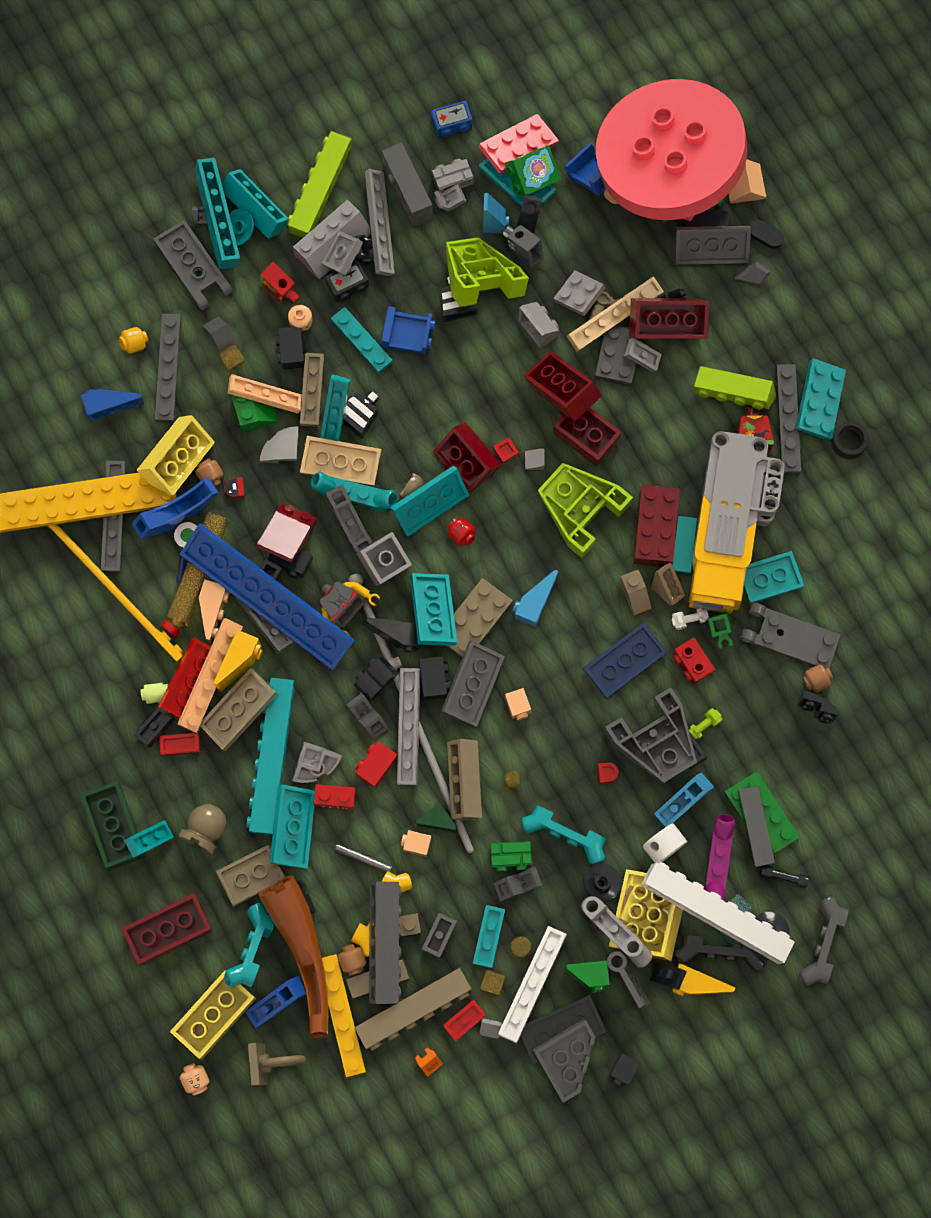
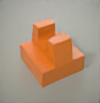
(429, 1062)

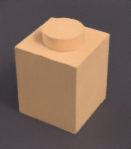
(518, 704)
(416, 843)

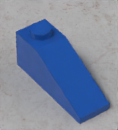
(107, 402)
(276, 1001)

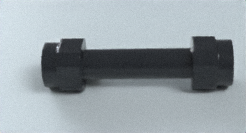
(800, 880)

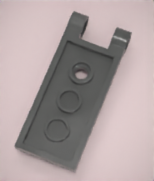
(186, 258)
(799, 639)

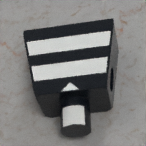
(451, 309)
(360, 413)

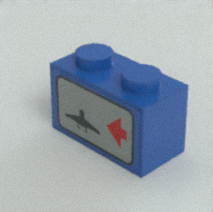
(451, 119)

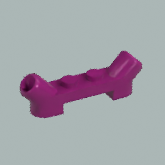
(719, 855)

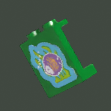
(532, 171)

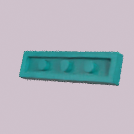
(361, 340)
(335, 408)

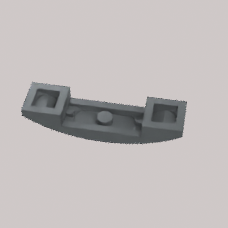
(348, 518)

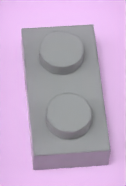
(642, 355)

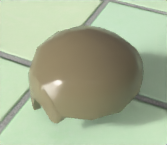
(413, 484)

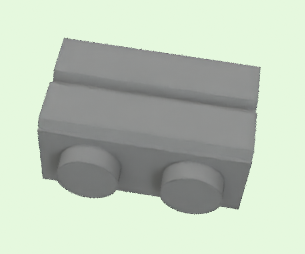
(455, 173)

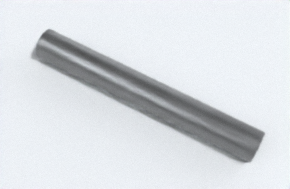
(363, 858)

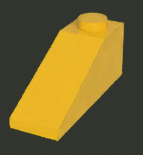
(699, 983)

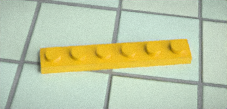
(342, 1018)

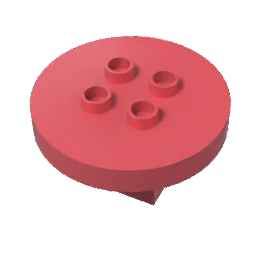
(671, 149)

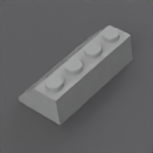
(315, 245)

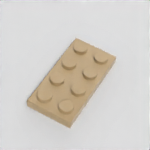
(341, 460)

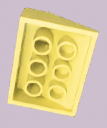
(666, 928)

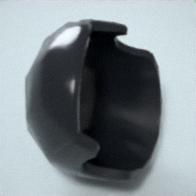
(366, 251)

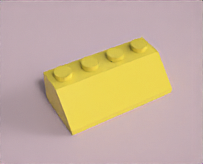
(176, 455)

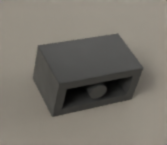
(439, 936)

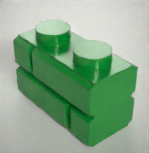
(511, 855)

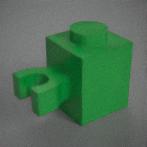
(721, 626)

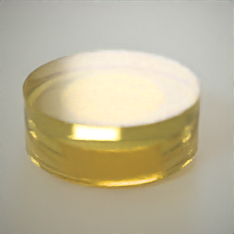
(520, 946)

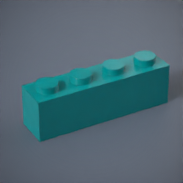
(248, 196)

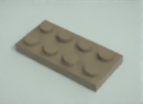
(478, 615)
(238, 709)

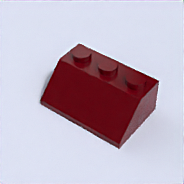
(468, 455)

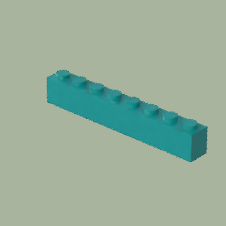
(271, 758)

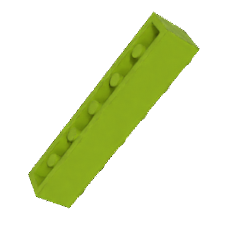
(320, 184)

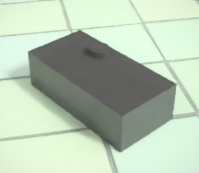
(407, 185)

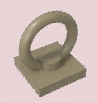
(262, 1063)

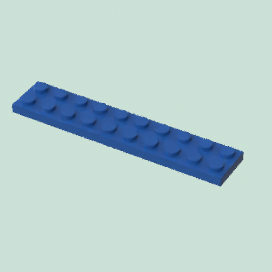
(266, 596)

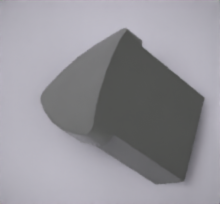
(199, 216)

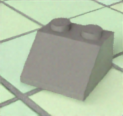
(538, 324)

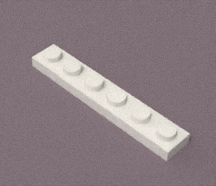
(532, 984)

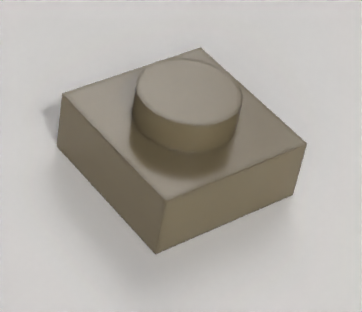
(409, 925)

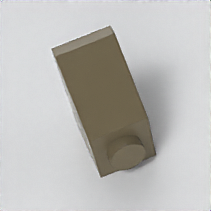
(635, 592)

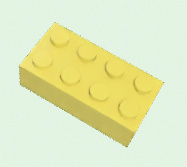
(212, 1016)

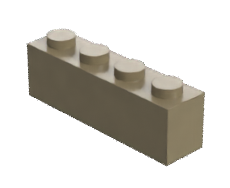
(464, 780)

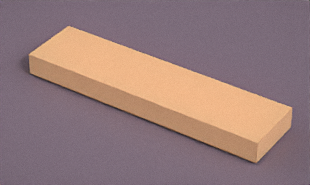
(264, 394)

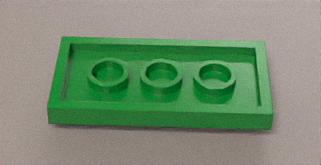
(779, 827)

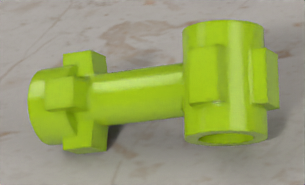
(712, 717)

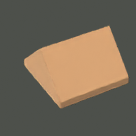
(750, 185)

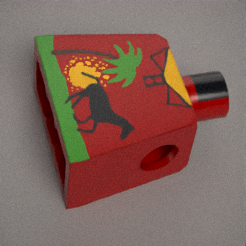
(273, 279)
(756, 426)

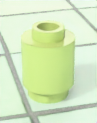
(153, 692)

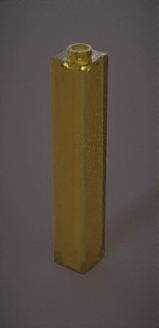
(192, 580)

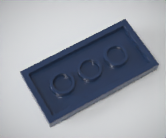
(625, 660)

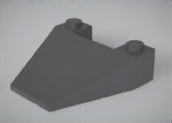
(660, 747)

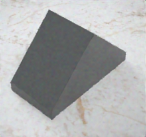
(220, 334)

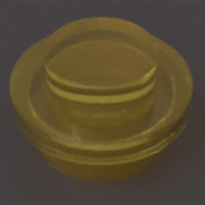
(512, 779)

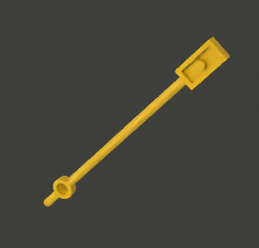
(161, 637)

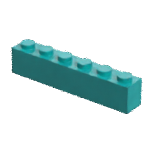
(216, 213)

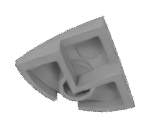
(281, 446)
(314, 762)

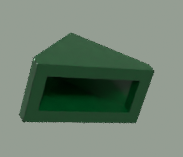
(437, 819)

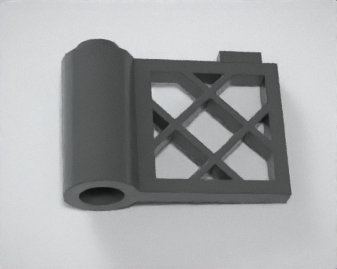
(621, 963)

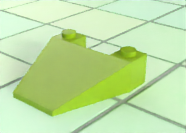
(480, 267)
(575, 499)

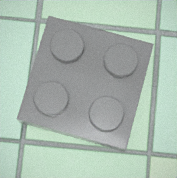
(342, 252)
(579, 293)

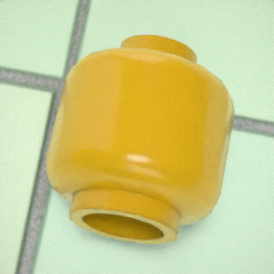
(133, 340)

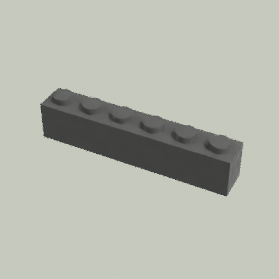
(384, 942)

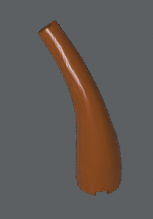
(295, 923)

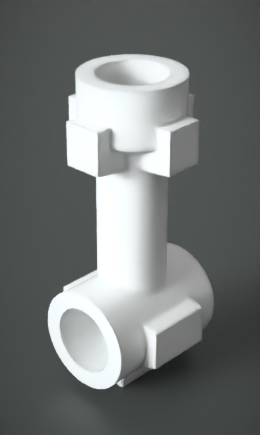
(679, 620)

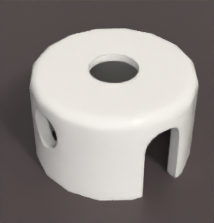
(664, 843)

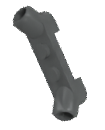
(820, 970)

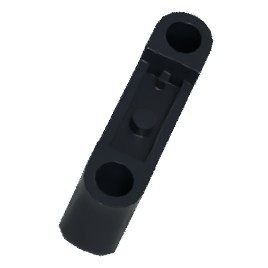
(693, 946)

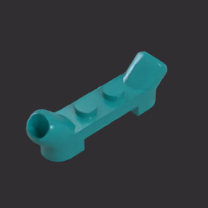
(360, 494)
(591, 843)
(246, 972)

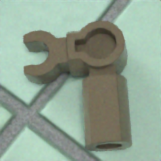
(601, 303)

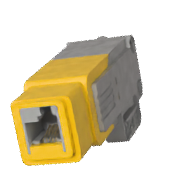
(731, 506)

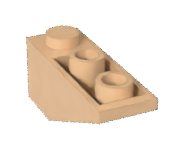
(211, 602)

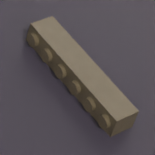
(413, 1008)

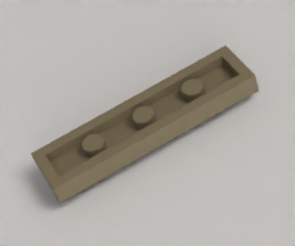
(312, 389)

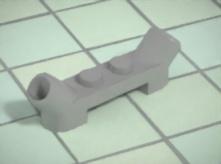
(616, 931)

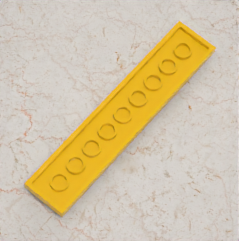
(78, 501)

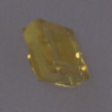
(231, 356)
(492, 982)

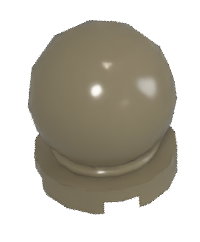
(204, 826)

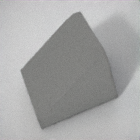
(534, 459)
(490, 1028)

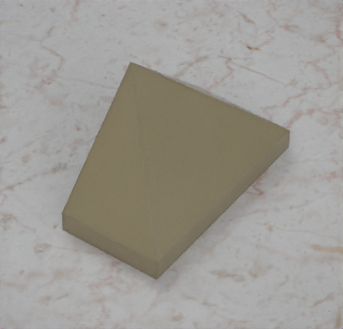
(667, 584)

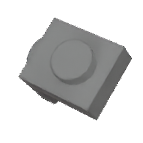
(450, 198)

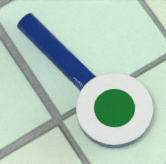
(181, 536)

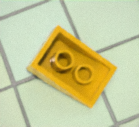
(239, 658)

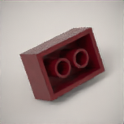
(588, 435)

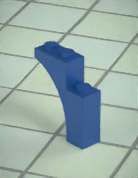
(174, 512)

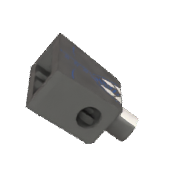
(524, 245)

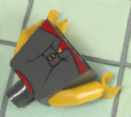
(344, 601)

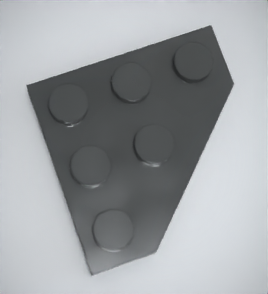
(567, 1058)

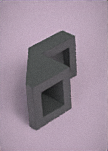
(367, 716)
(517, 884)

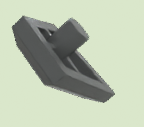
(754, 274)

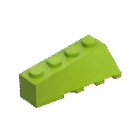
(735, 388)

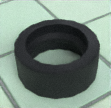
(852, 426)

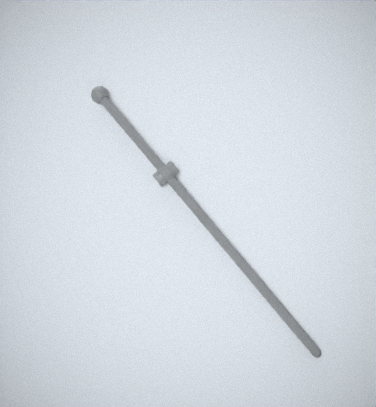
(395, 662)

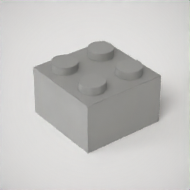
(384, 559)

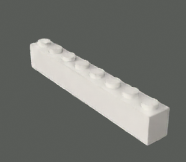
(718, 913)

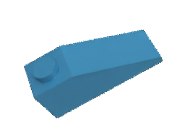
(494, 216)
(533, 602)
(684, 799)

